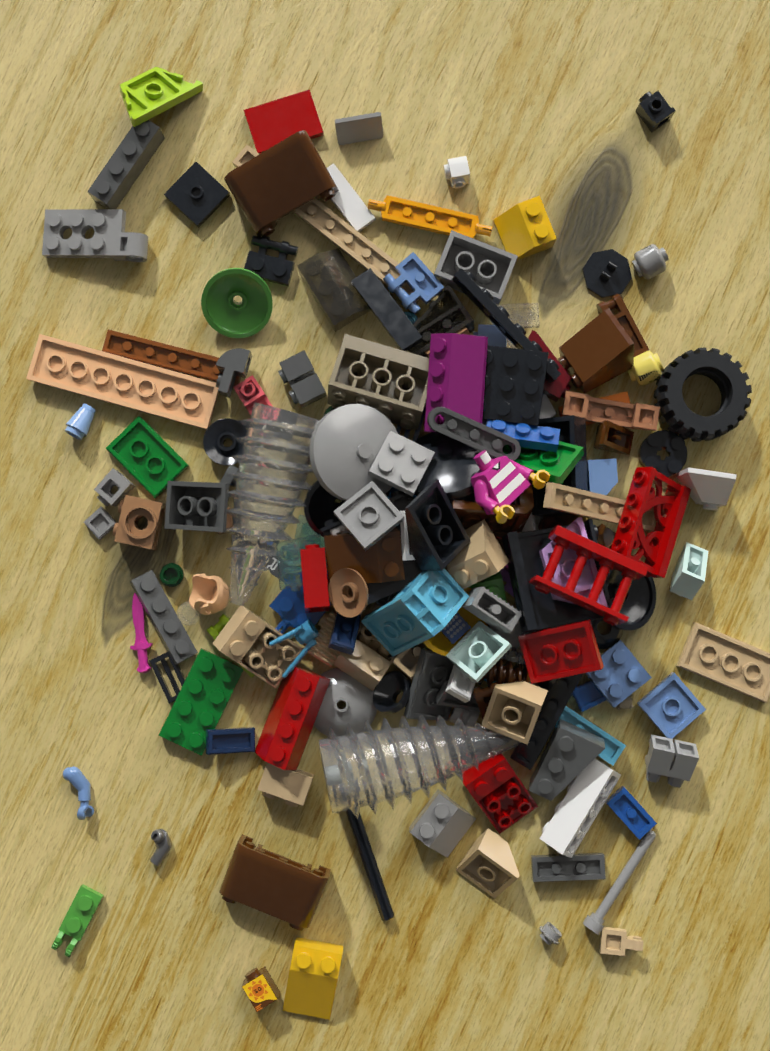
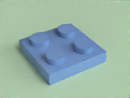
(620, 674)
(671, 706)

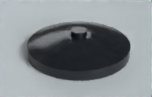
(451, 465)

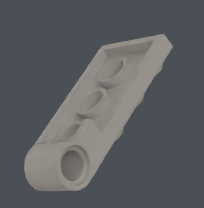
(108, 238)

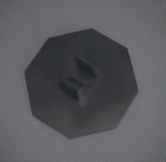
(607, 273)

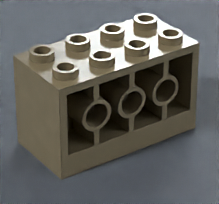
(381, 379)

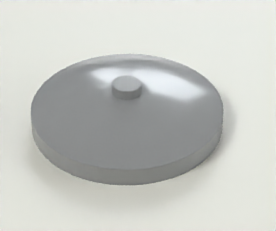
(346, 447)

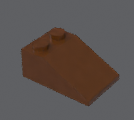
(376, 565)

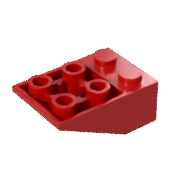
(499, 792)

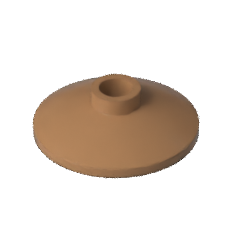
(348, 592)

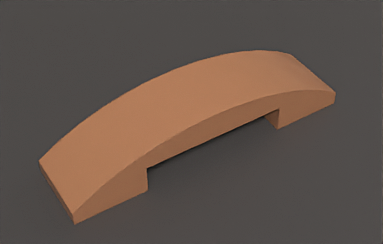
(623, 414)

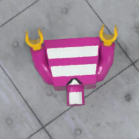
(501, 483)

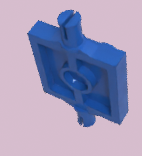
(292, 609)

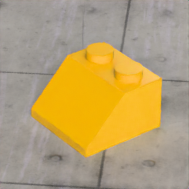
(525, 228)

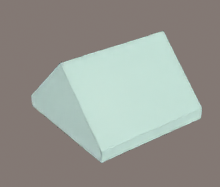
(478, 651)

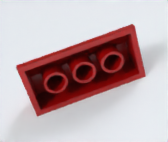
(292, 718)

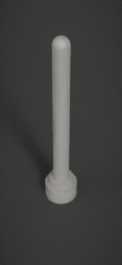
(595, 920)

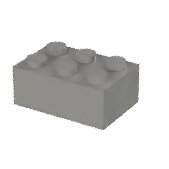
(486, 263)

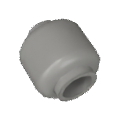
(650, 261)

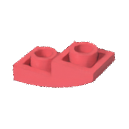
(250, 393)

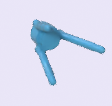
(303, 633)

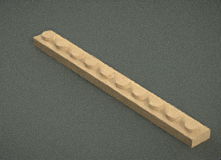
(340, 233)

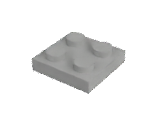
(401, 463)
(369, 515)

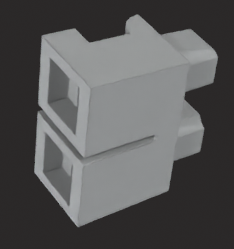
(671, 760)

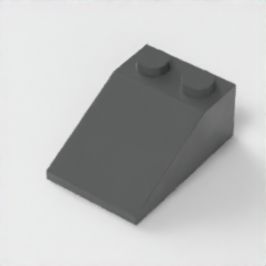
(196, 506)

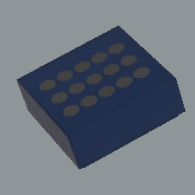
(455, 628)

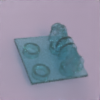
(290, 561)

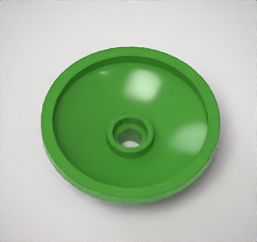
(233, 317)

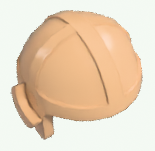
(208, 594)

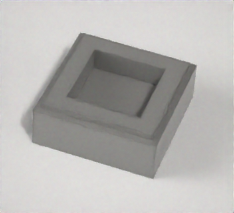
(100, 523)

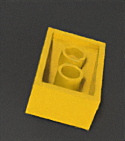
(312, 978)

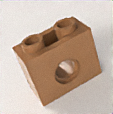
(127, 528)

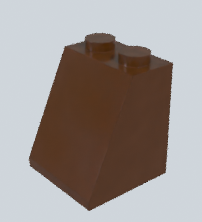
(597, 352)

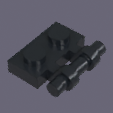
(271, 268)

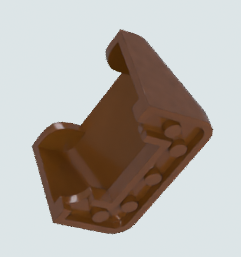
(280, 182)
(273, 884)

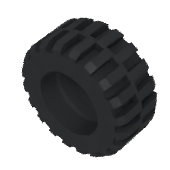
(729, 381)

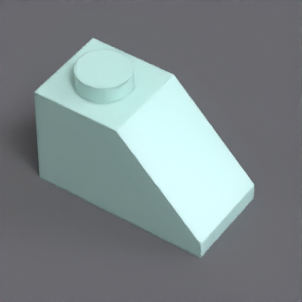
(689, 571)

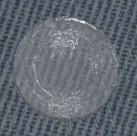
(187, 614)

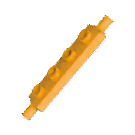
(428, 217)

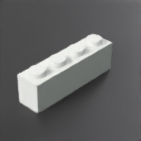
(579, 808)

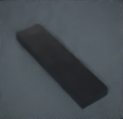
(387, 310)

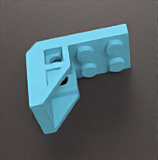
(416, 611)

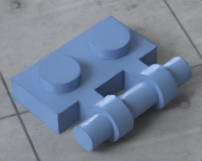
(418, 278)

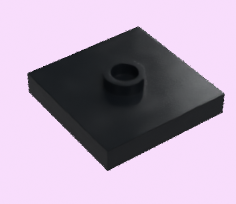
(197, 194)

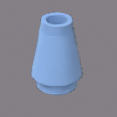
(80, 422)

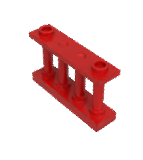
(607, 560)

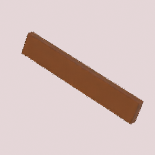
(163, 355)

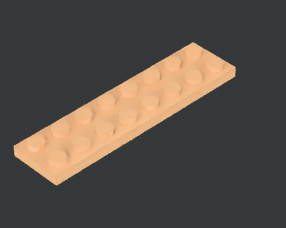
(123, 382)

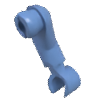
(83, 787)

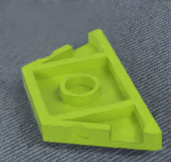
(155, 93)

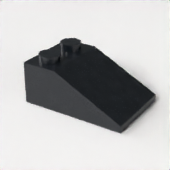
(434, 529)

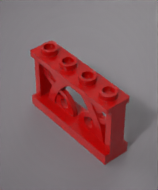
(667, 511)

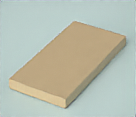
(727, 662)

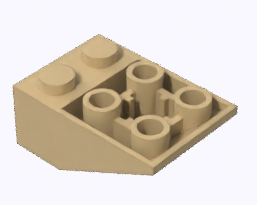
(247, 643)
(368, 659)

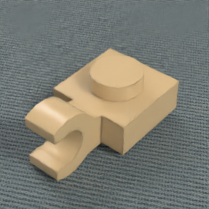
(614, 941)

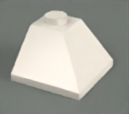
(707, 487)

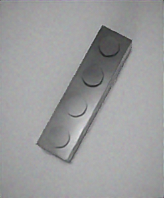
(126, 164)

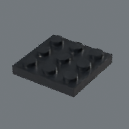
(514, 384)

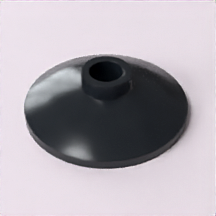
(217, 434)

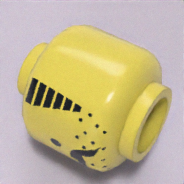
(646, 368)

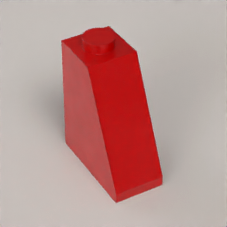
(314, 579)

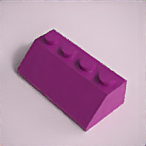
(456, 375)

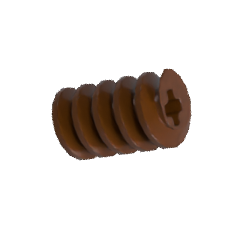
(506, 673)

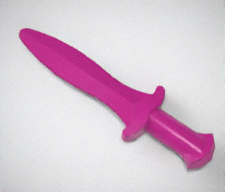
(141, 643)

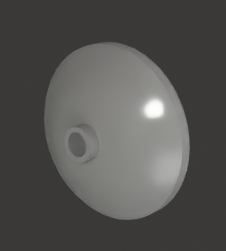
(358, 704)

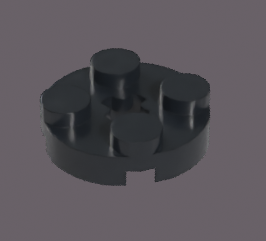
(674, 446)

